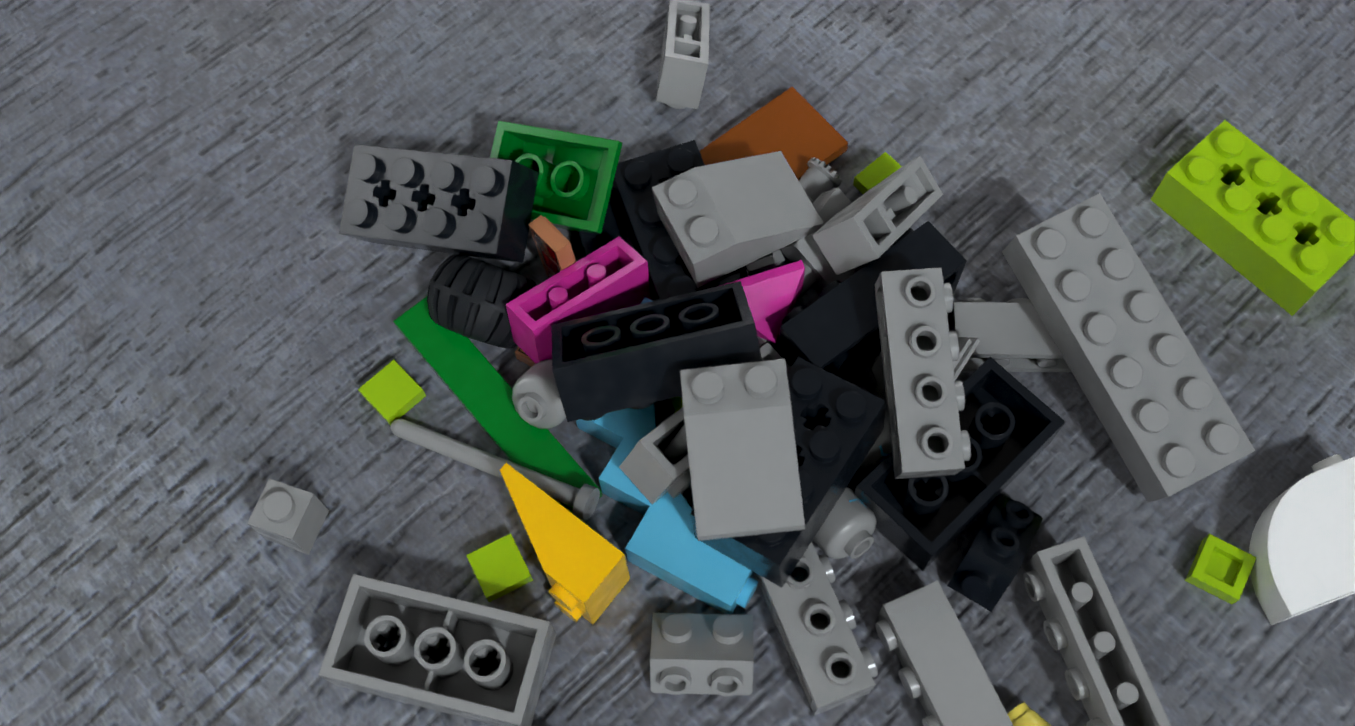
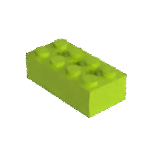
(1258, 216)

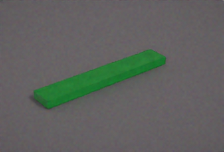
(488, 398)

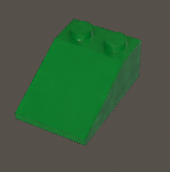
(572, 170)

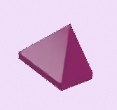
(773, 296)

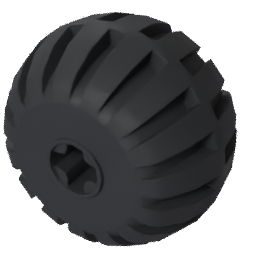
(473, 298)

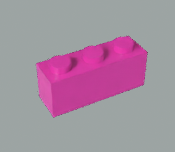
(596, 284)

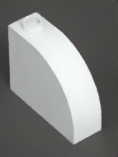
(1307, 543)

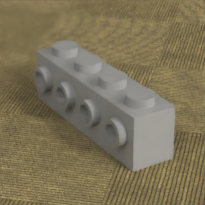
(920, 373)
(661, 457)
(819, 634)
(1091, 637)

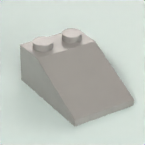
(734, 213)
(742, 450)

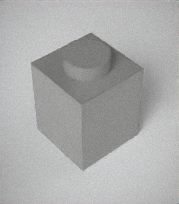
(288, 516)

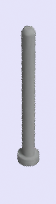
(582, 500)

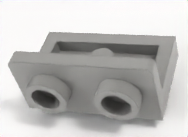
(701, 654)

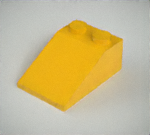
(578, 561)

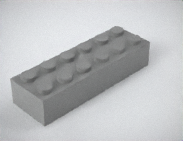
(1126, 349)

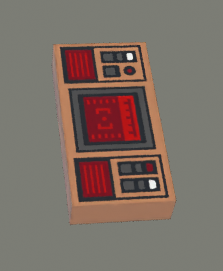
(552, 246)

